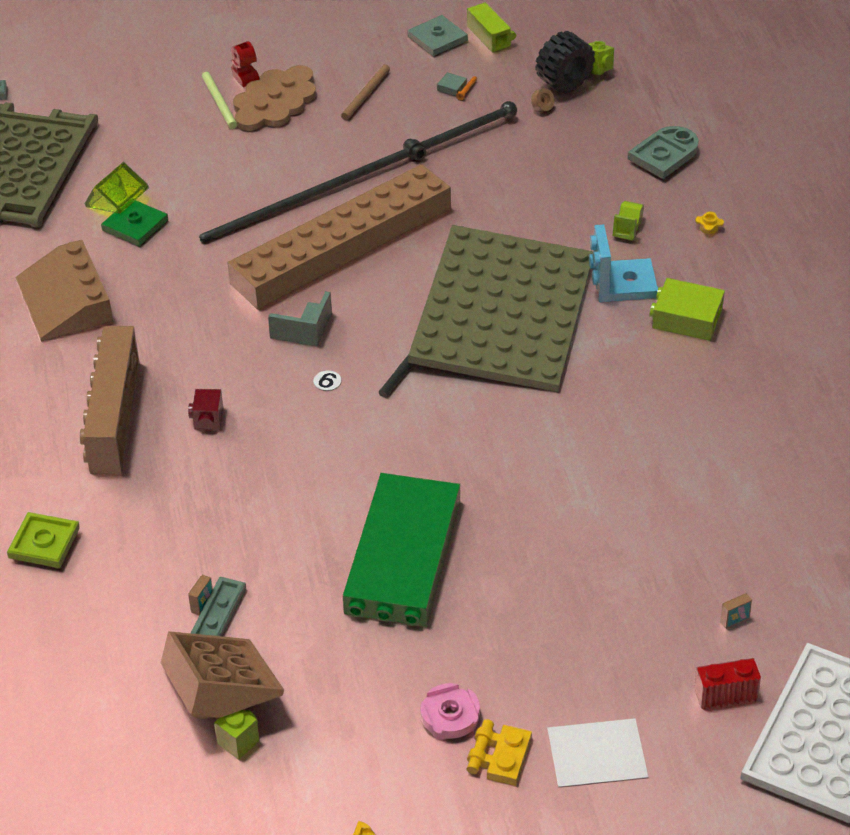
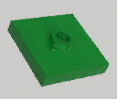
(135, 223)

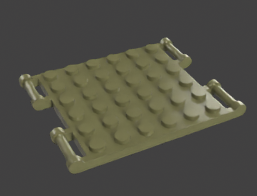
(36, 159)

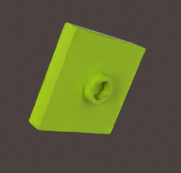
(43, 540)

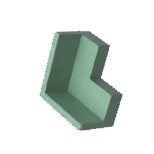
(305, 329)

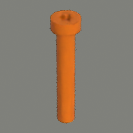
(461, 94)

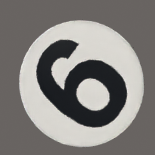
(327, 380)

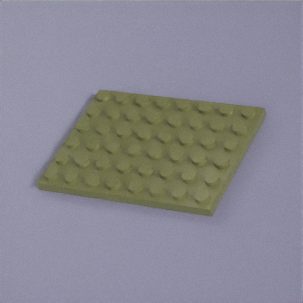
(502, 308)

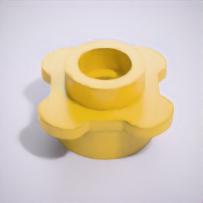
(709, 222)

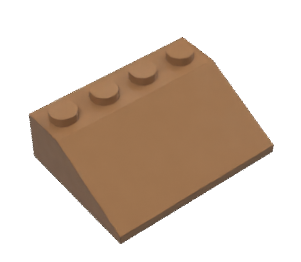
(64, 292)
(217, 673)

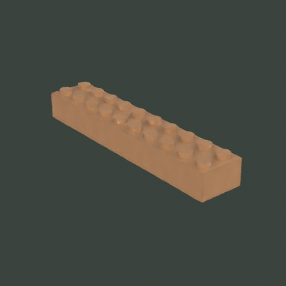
(339, 236)

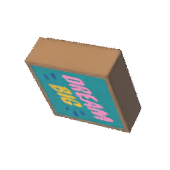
(199, 594)
(736, 610)

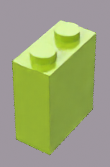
(687, 309)

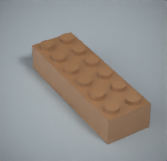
(110, 400)

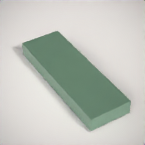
(220, 607)

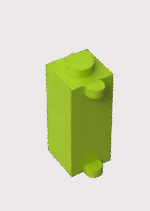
(489, 27)

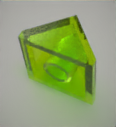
(117, 190)

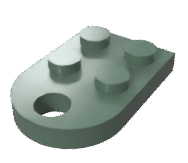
(664, 150)

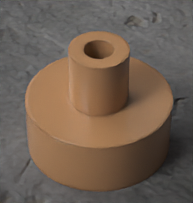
(542, 100)

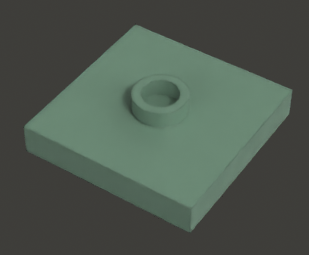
(437, 35)

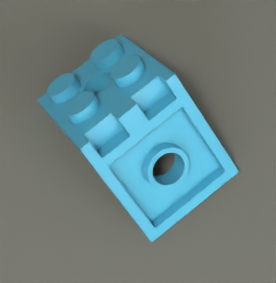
(611, 275)

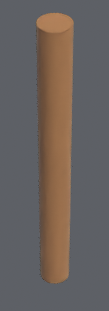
(365, 92)

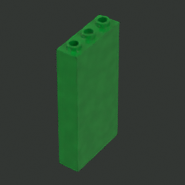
(402, 549)

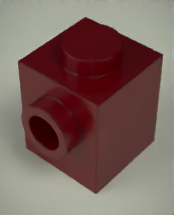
(206, 409)

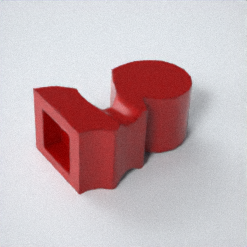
(241, 68)

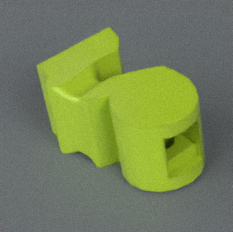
(628, 220)

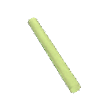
(219, 100)

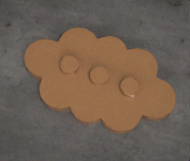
(274, 98)

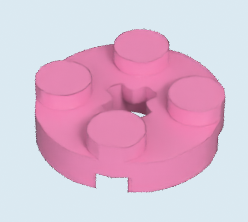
(450, 725)

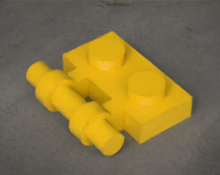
(509, 752)

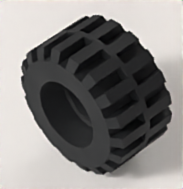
(565, 61)

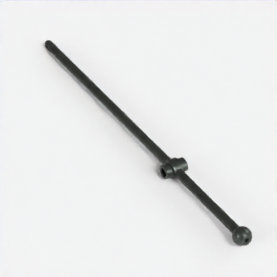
(411, 148)

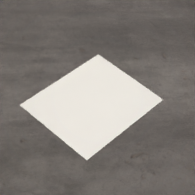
(597, 752)

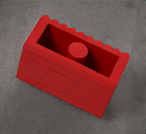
(727, 683)

